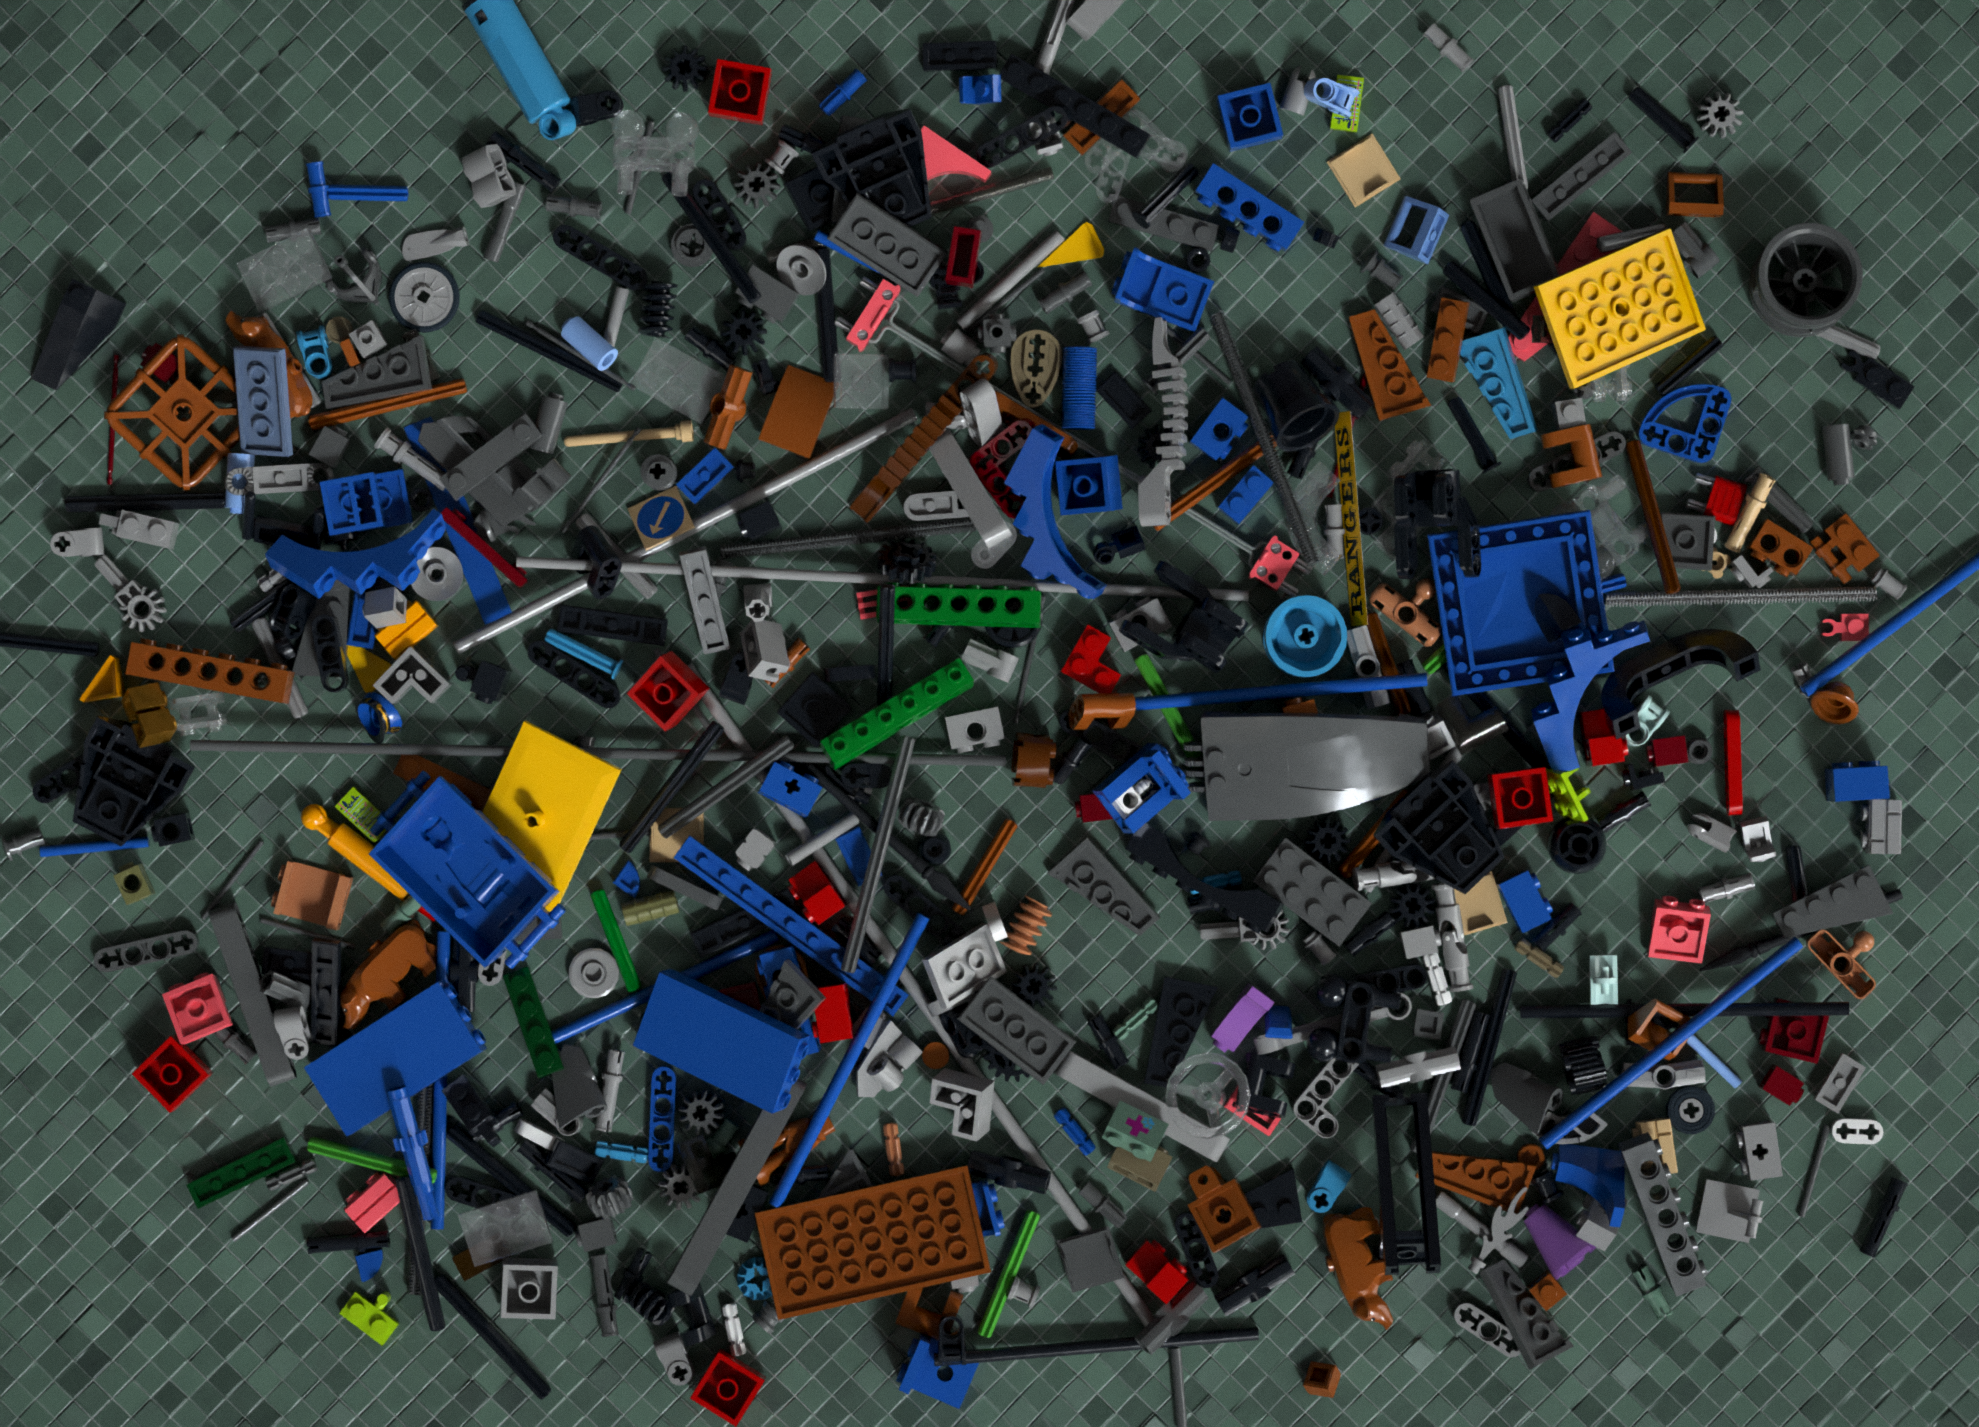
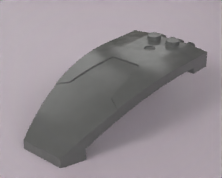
(1303, 762)

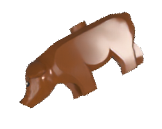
(257, 333)
(382, 970)
(1353, 1264)

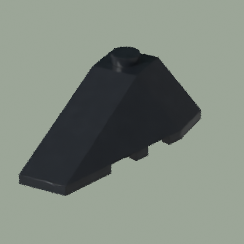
(77, 330)

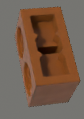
(1781, 542)

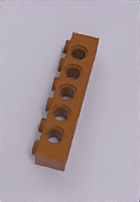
(141, 664)

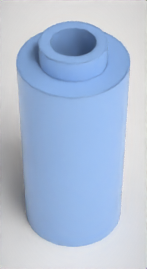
(588, 343)
(237, 460)

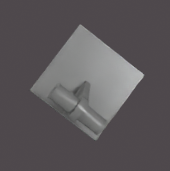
(1729, 1211)

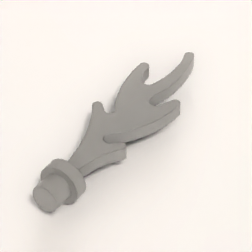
(1498, 1226)

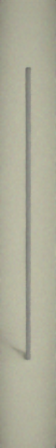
(871, 578)

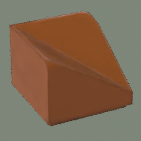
(1322, 1379)

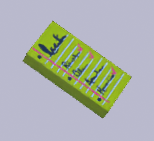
(1343, 123)
(360, 812)

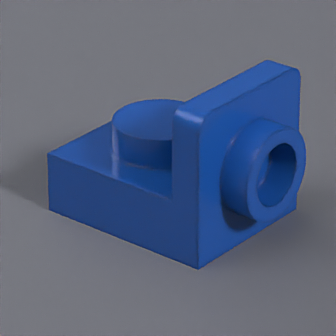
(980, 89)

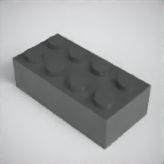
(1515, 239)
(1311, 891)

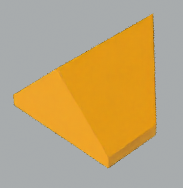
(107, 682)

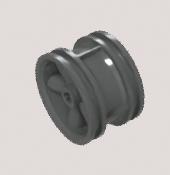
(1834, 251)

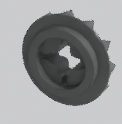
(682, 253)

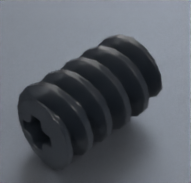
(657, 309)

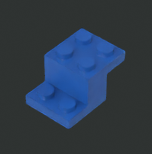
(366, 502)

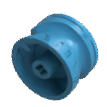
(1310, 616)

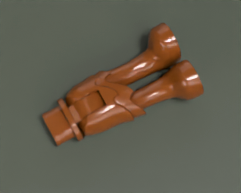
(791, 1137)

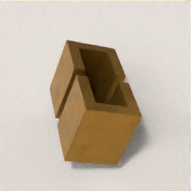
(148, 706)

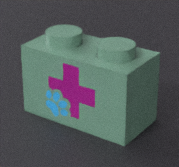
(1135, 1131)

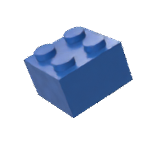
(1249, 117)
(1089, 485)
(1856, 783)

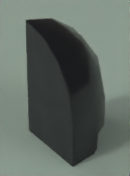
(1554, 616)

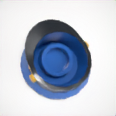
(378, 716)

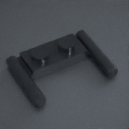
(269, 530)

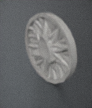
(593, 973)

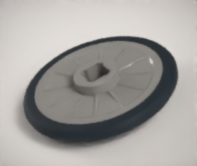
(409, 286)

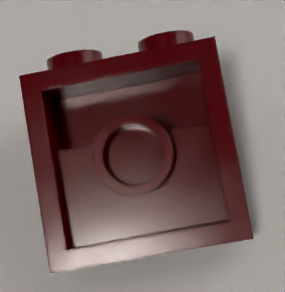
(1794, 1036)

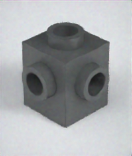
(999, 344)

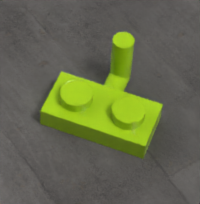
(370, 1316)

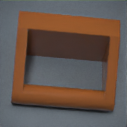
(1694, 209)
(1649, 1034)

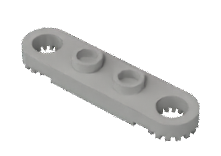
(278, 478)

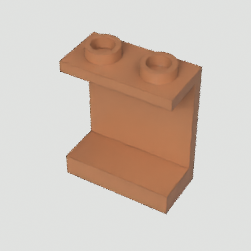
(312, 894)

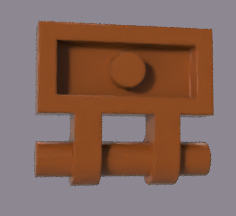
(1850, 542)

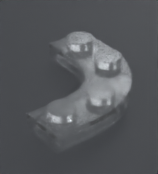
(1310, 494)

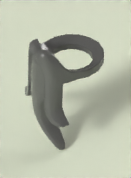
(489, 528)

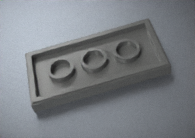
(887, 244)
(1016, 1030)

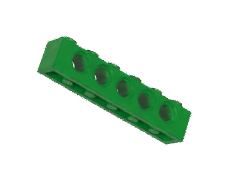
(1026, 617)
(897, 713)

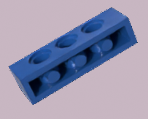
(1242, 193)
(767, 965)

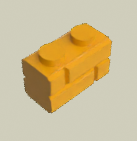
(400, 637)

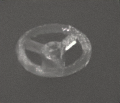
(1199, 1093)

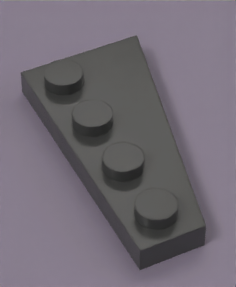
(389, 375)
(333, 603)
(1100, 882)
(1836, 904)
(792, 997)
(1528, 1325)

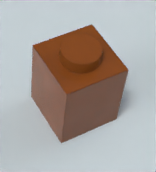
(1546, 1290)

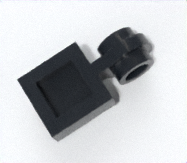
(1124, 542)

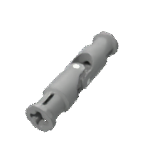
(1454, 948)

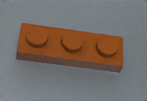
(1117, 100)
(1448, 339)

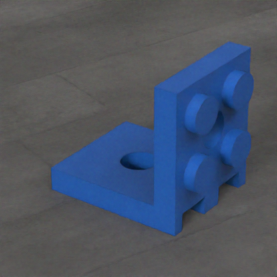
(922, 1374)

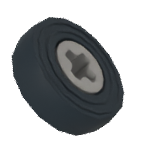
(1682, 1121)

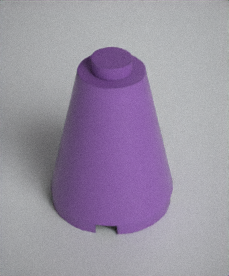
(1556, 1240)

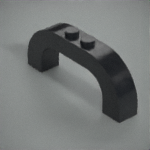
(1667, 661)

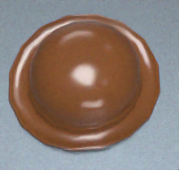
(1835, 703)

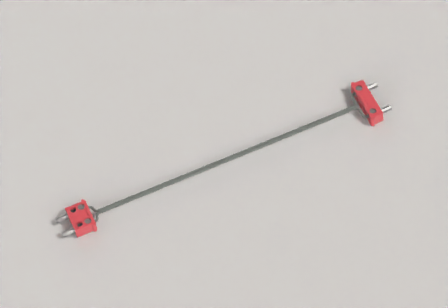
(1269, 562)

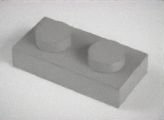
(1839, 1083)

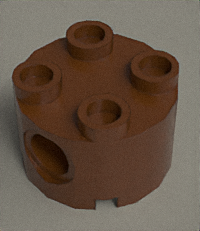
(1032, 760)

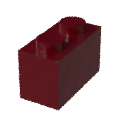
(963, 257)

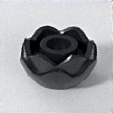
(940, 855)

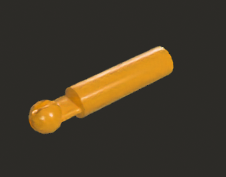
(351, 846)

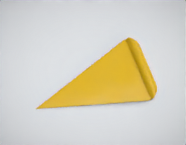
(1080, 246)
(367, 666)

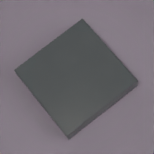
(1690, 539)

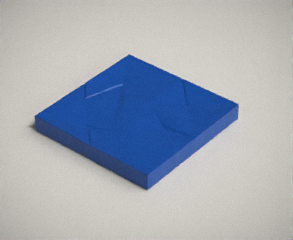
(1492, 618)

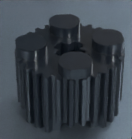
(1583, 1065)

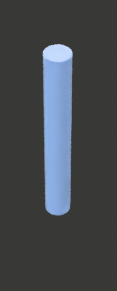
(1714, 1061)

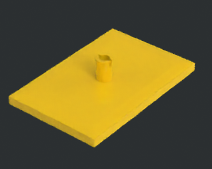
(1619, 308)
(560, 789)

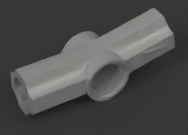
(1680, 1074)

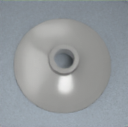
(794, 274)
(451, 577)

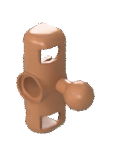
(1425, 590)
(1828, 952)

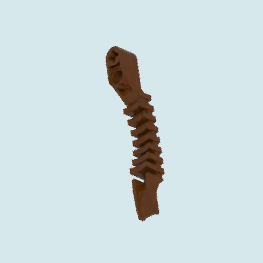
(919, 441)

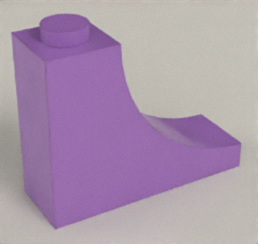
(1241, 1018)

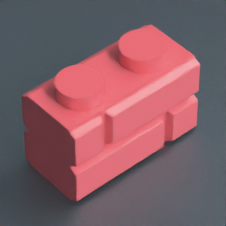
(374, 1202)

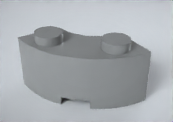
(1586, 1130)

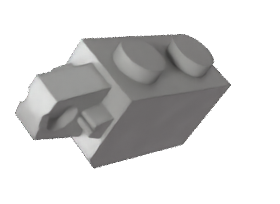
(142, 528)

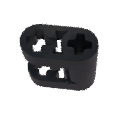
(606, 564)
(1256, 1069)
(696, 1313)

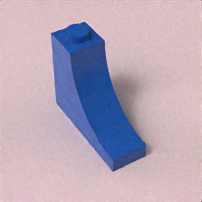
(1595, 1172)

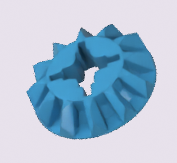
(746, 1273)

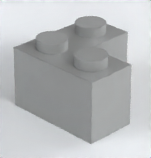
(412, 671)
(968, 1097)

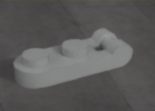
(933, 506)

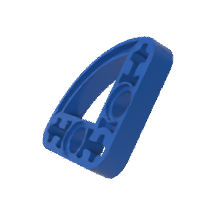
(1690, 441)

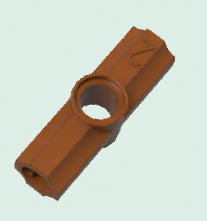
(728, 407)

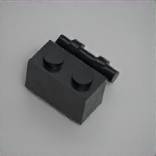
(488, 680)

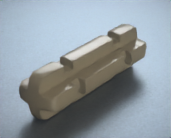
(1539, 958)

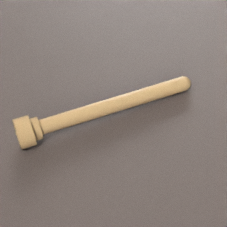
(681, 431)

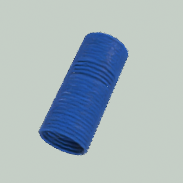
(1079, 378)

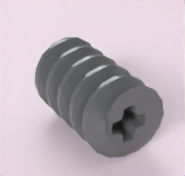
(652, 464)

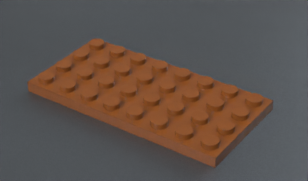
(872, 1242)

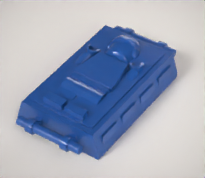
(465, 871)

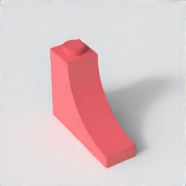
(945, 158)

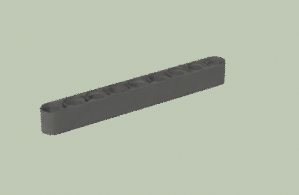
(731, 1194)

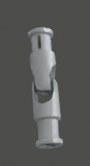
(1386, 875)

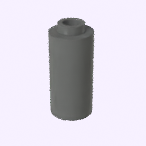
(549, 422)
(1838, 453)

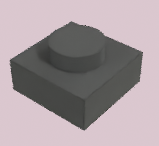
(1428, 1024)

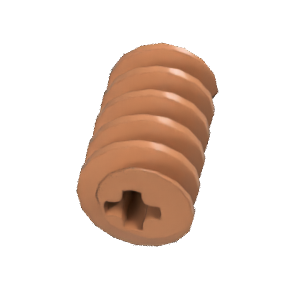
(1027, 926)

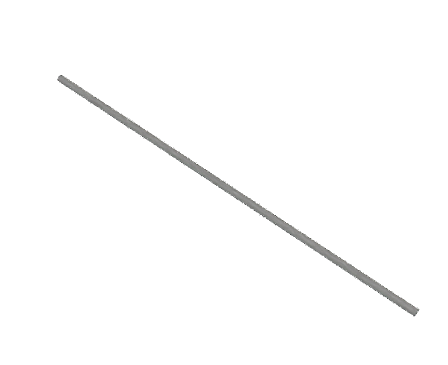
(922, 1000)

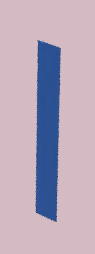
(476, 568)

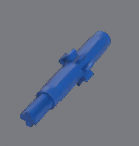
(411, 1142)

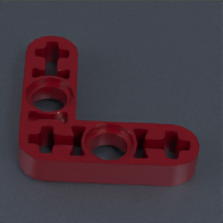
(995, 468)

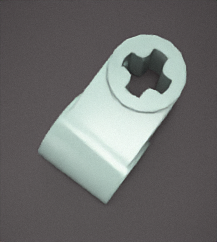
(1648, 720)

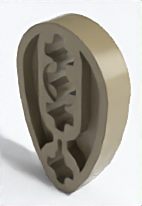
(1020, 362)

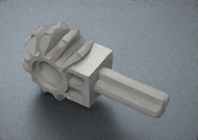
(131, 595)
(1238, 929)

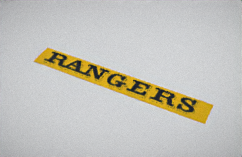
(1351, 520)

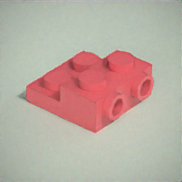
(1679, 930)
(197, 1008)

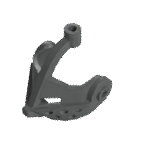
(365, 290)

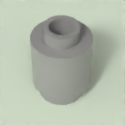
(960, 347)

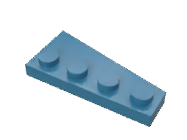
(1496, 372)

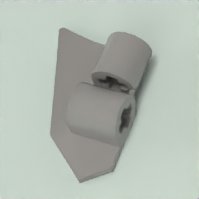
(885, 1062)

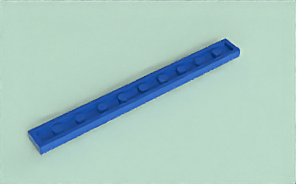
(783, 920)

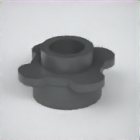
(1864, 437)

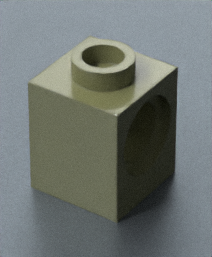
(144, 889)

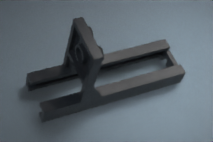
(1413, 1246)

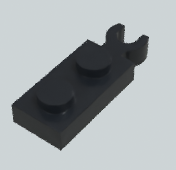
(1879, 380)

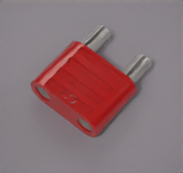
(1723, 499)

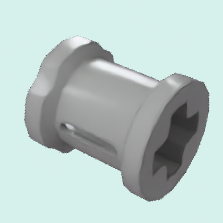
(781, 157)
(1093, 327)
(1024, 1292)

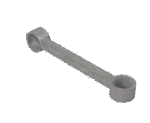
(1301, 1033)

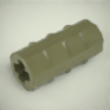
(650, 908)

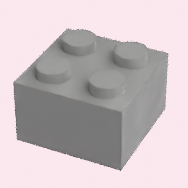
(529, 1288)

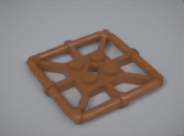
(165, 412)

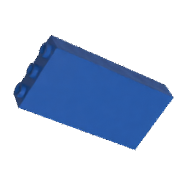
(722, 1041)
(402, 1048)

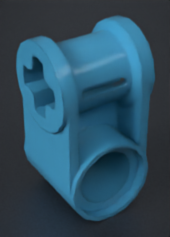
(315, 346)
(1329, 1181)

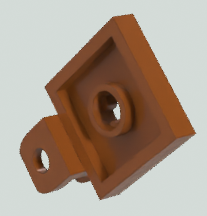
(1214, 1197)

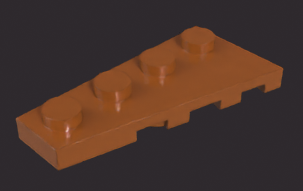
(1386, 373)
(1482, 1178)

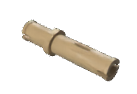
(1747, 517)

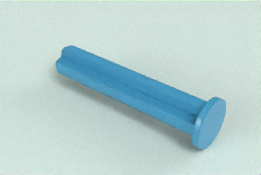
(584, 652)

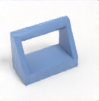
(1427, 235)

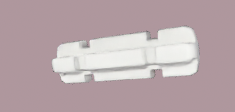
(1437, 979)
(733, 1329)

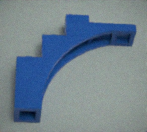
(1036, 520)
(394, 561)
(1586, 657)

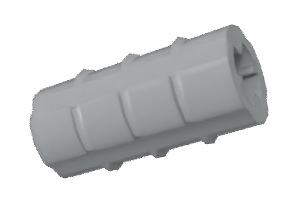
(1399, 321)

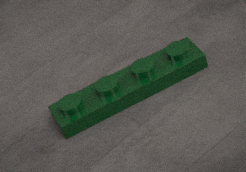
(533, 1022)
(241, 1172)

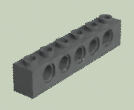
(1634, 1153)

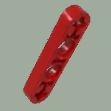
(1733, 762)

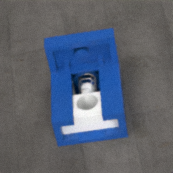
(1165, 779)

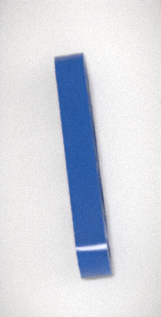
(658, 1118)

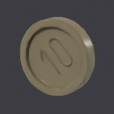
(338, 328)

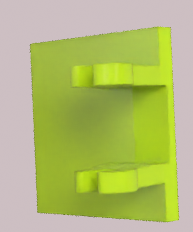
(1566, 798)

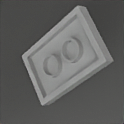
(964, 965)

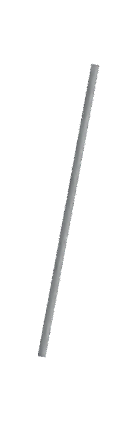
(700, 523)

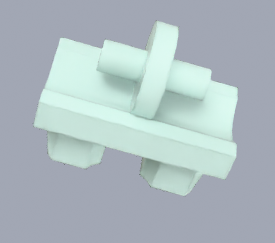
(1603, 979)

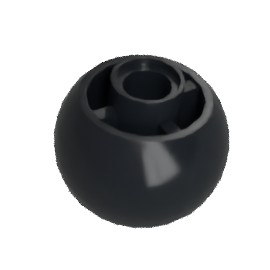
(1559, 856)

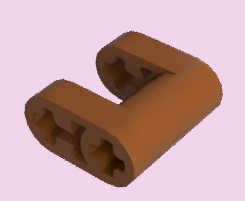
(1583, 453)
(1116, 707)
(923, 1320)

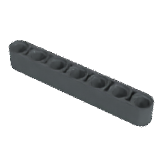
(255, 1004)

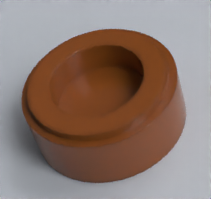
(935, 1055)
(1531, 1154)

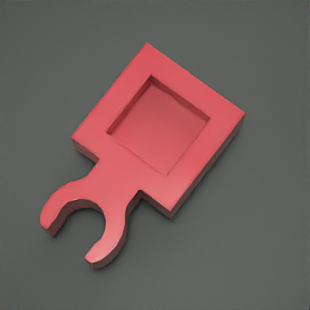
(1851, 627)

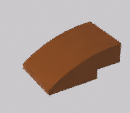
(798, 412)

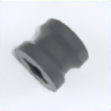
(767, 1317)

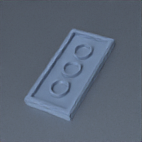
(263, 401)

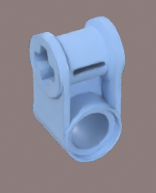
(1336, 96)

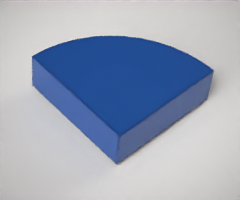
(628, 879)
(369, 1264)

